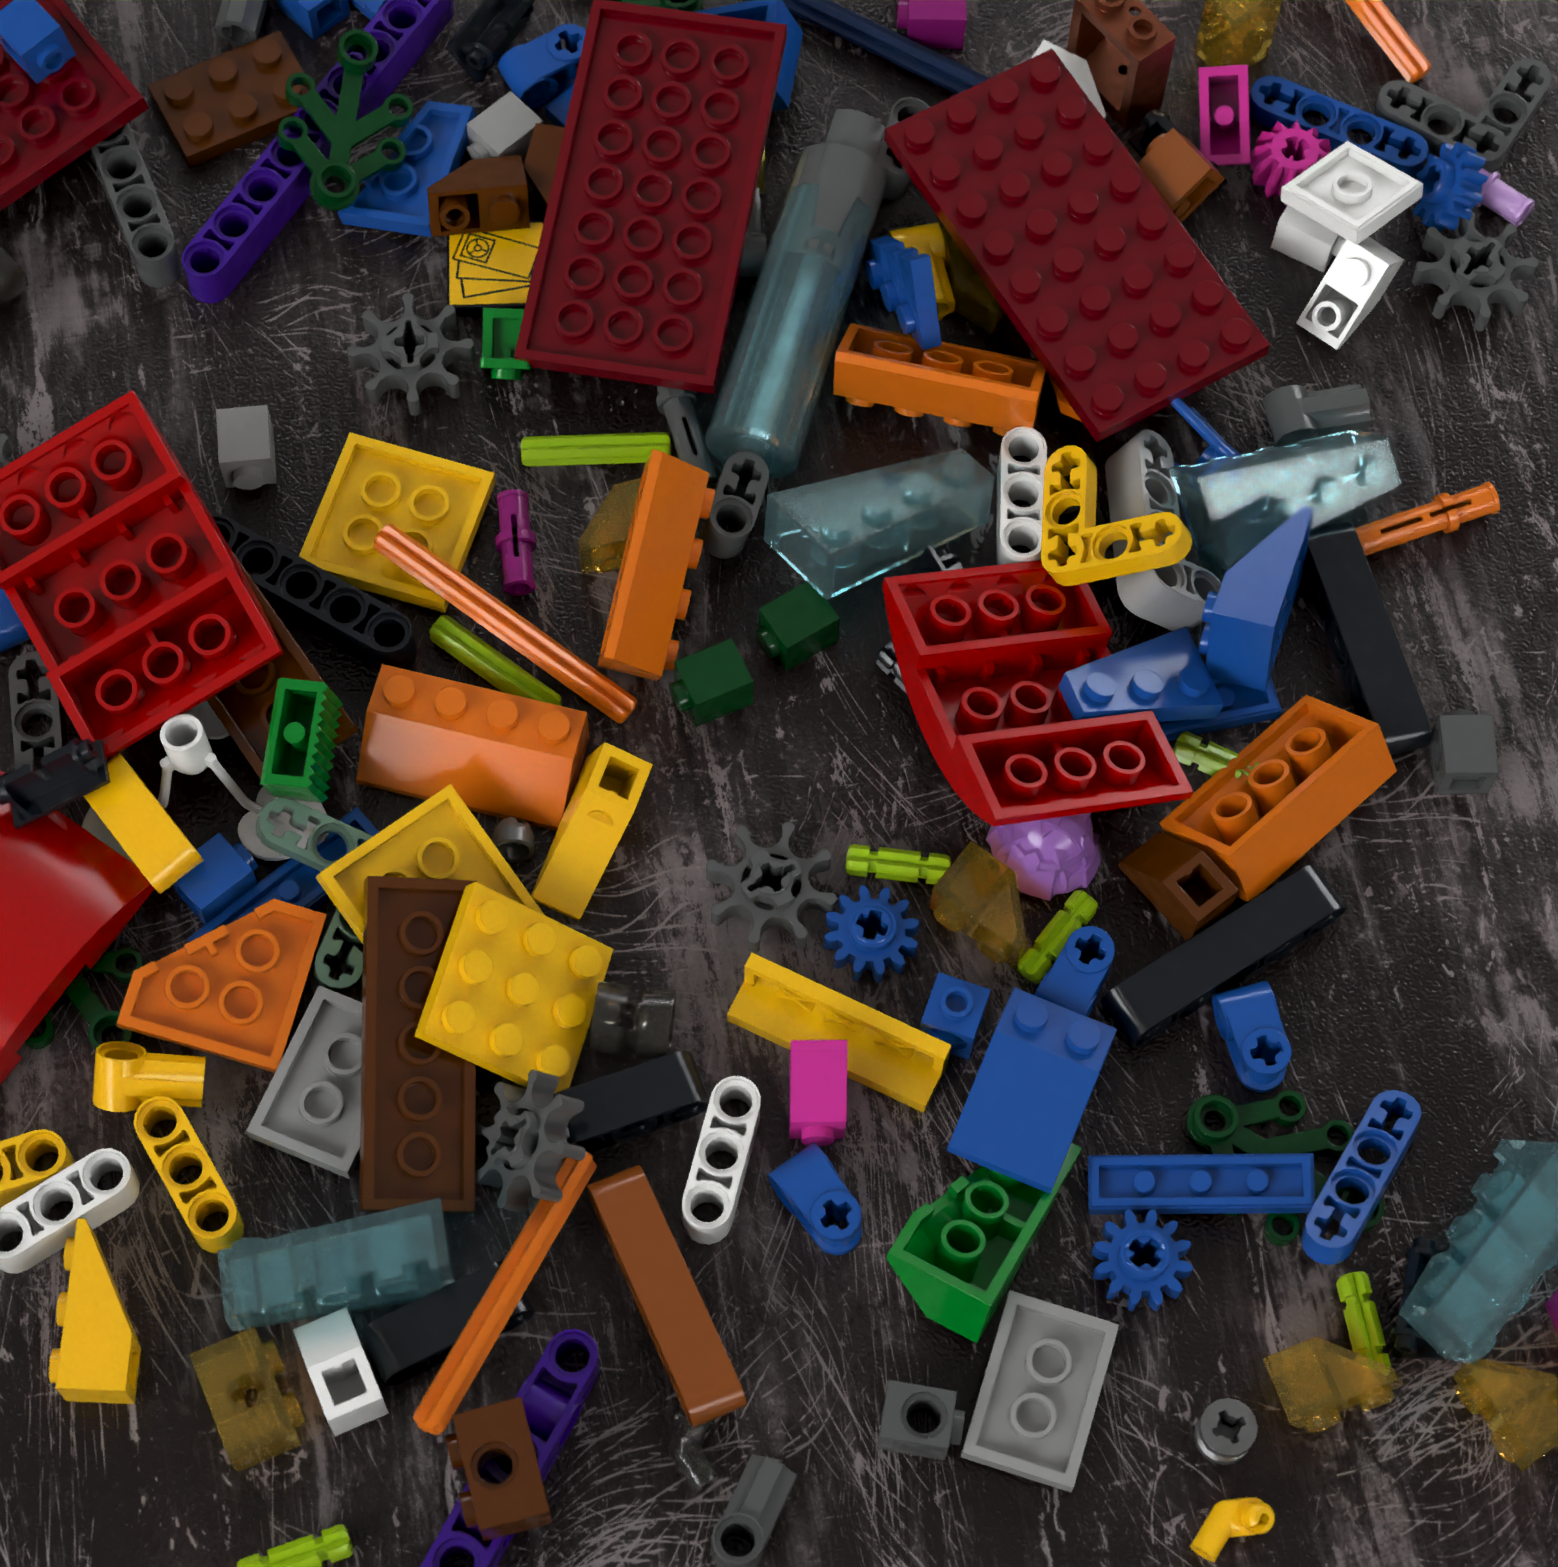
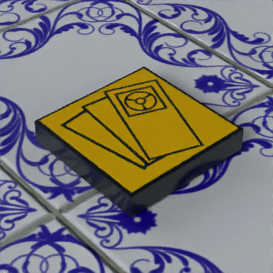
(491, 269)

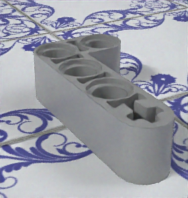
(1140, 486)

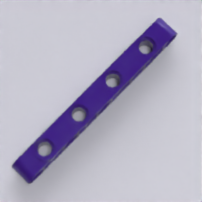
(552, 1408)

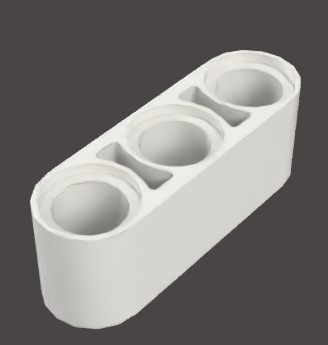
(1020, 482)
(727, 1134)
(73, 1184)

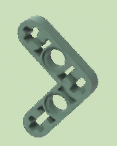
(287, 846)

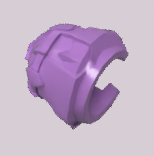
(1048, 853)

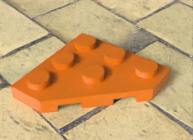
(231, 987)

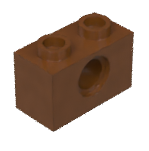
(498, 1433)

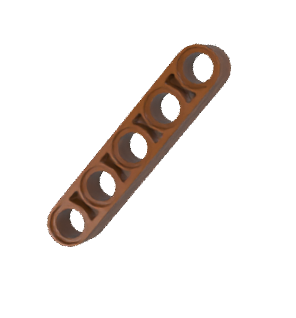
(666, 1296)

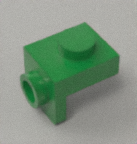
(499, 343)

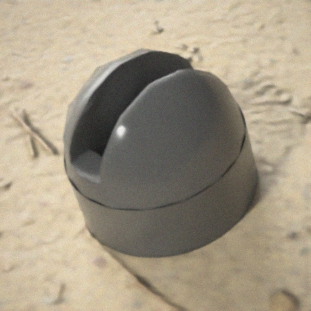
(514, 839)

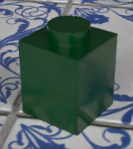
(796, 626)
(712, 683)

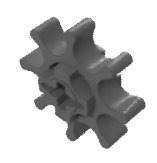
(1474, 271)
(391, 353)
(763, 905)
(528, 1141)

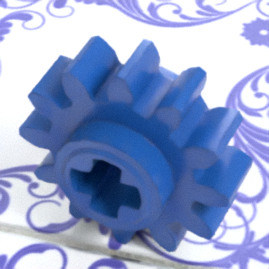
(1450, 186)
(868, 954)
(1135, 1241)

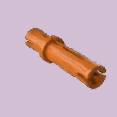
(1442, 514)

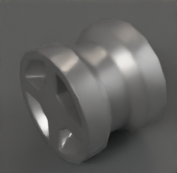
(1216, 1438)

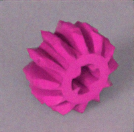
(1285, 155)

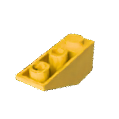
(590, 829)
(98, 1340)

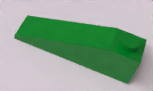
(970, 1245)

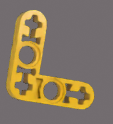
(1091, 541)

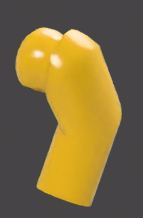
(1232, 1519)

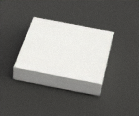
(1351, 192)

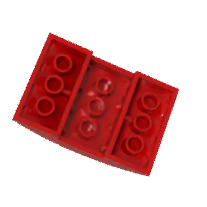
(124, 578)
(983, 681)
(58, 911)

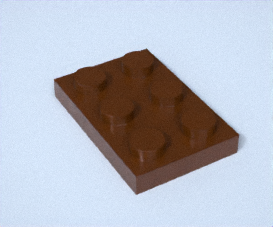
(228, 98)

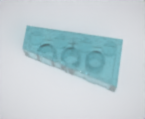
(1246, 497)
(876, 518)
(1492, 1254)
(338, 1265)

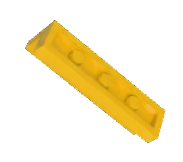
(879, 1048)

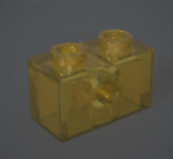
(1236, 31)
(246, 1432)

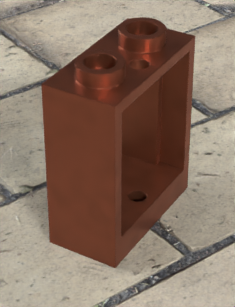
(1124, 54)

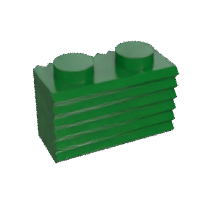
(301, 740)

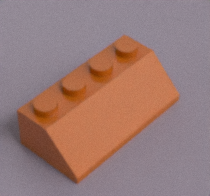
(942, 381)
(654, 568)
(491, 746)
(1309, 778)

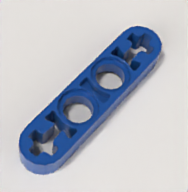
(1340, 120)
(1358, 1174)

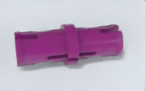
(517, 571)

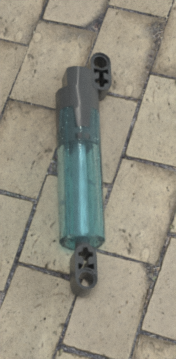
(798, 314)

